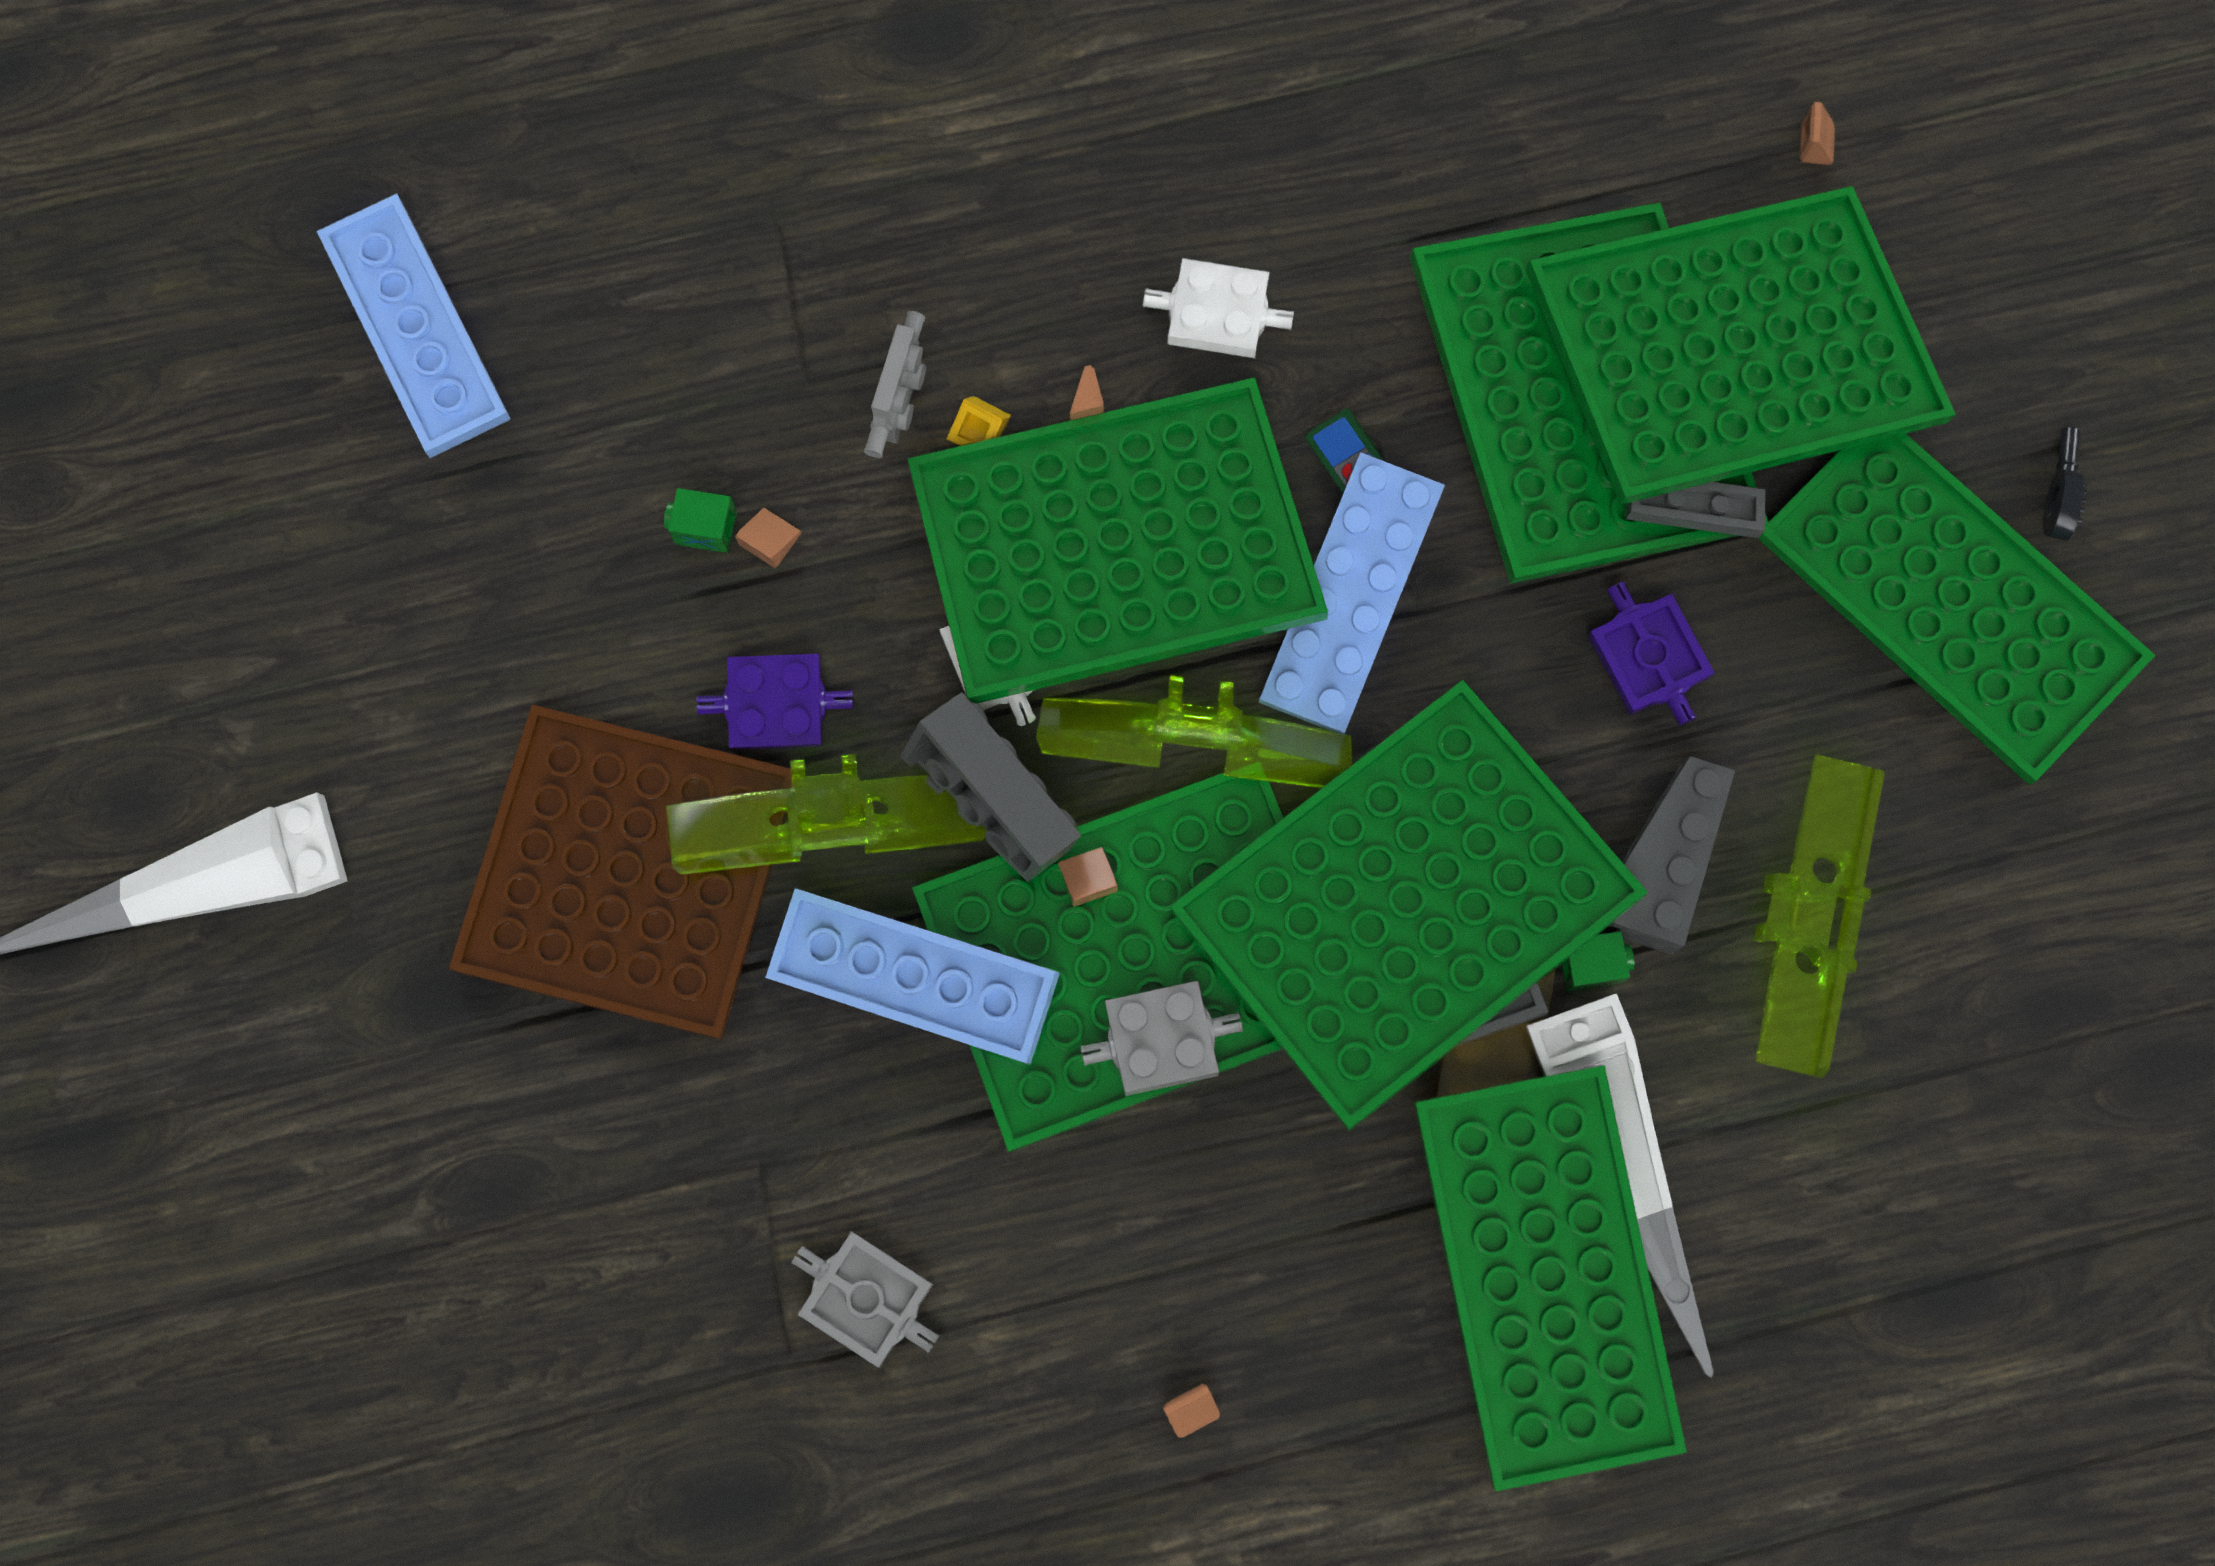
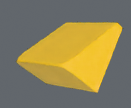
(977, 422)

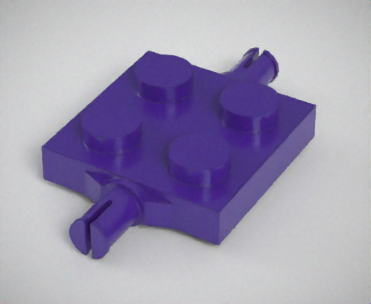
(1651, 654)
(775, 702)

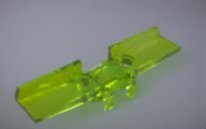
(1136, 730)
(821, 815)
(1799, 1006)

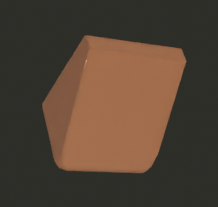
(1817, 136)
(1088, 396)
(768, 537)
(1088, 876)
(1191, 1410)

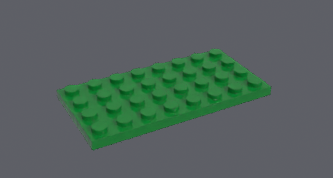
(1957, 600)
(1549, 1278)

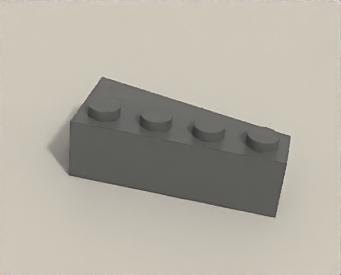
(991, 786)
(1674, 855)

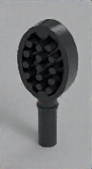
(2066, 490)

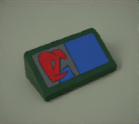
(1339, 445)

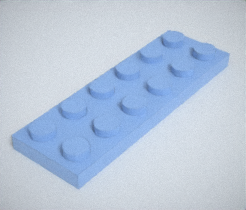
(413, 326)
(1361, 581)
(913, 976)

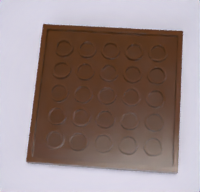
(584, 884)

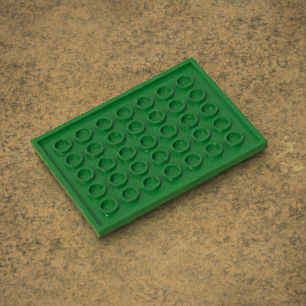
(1737, 344)
(1518, 406)
(1115, 541)
(1407, 903)
(1105, 946)

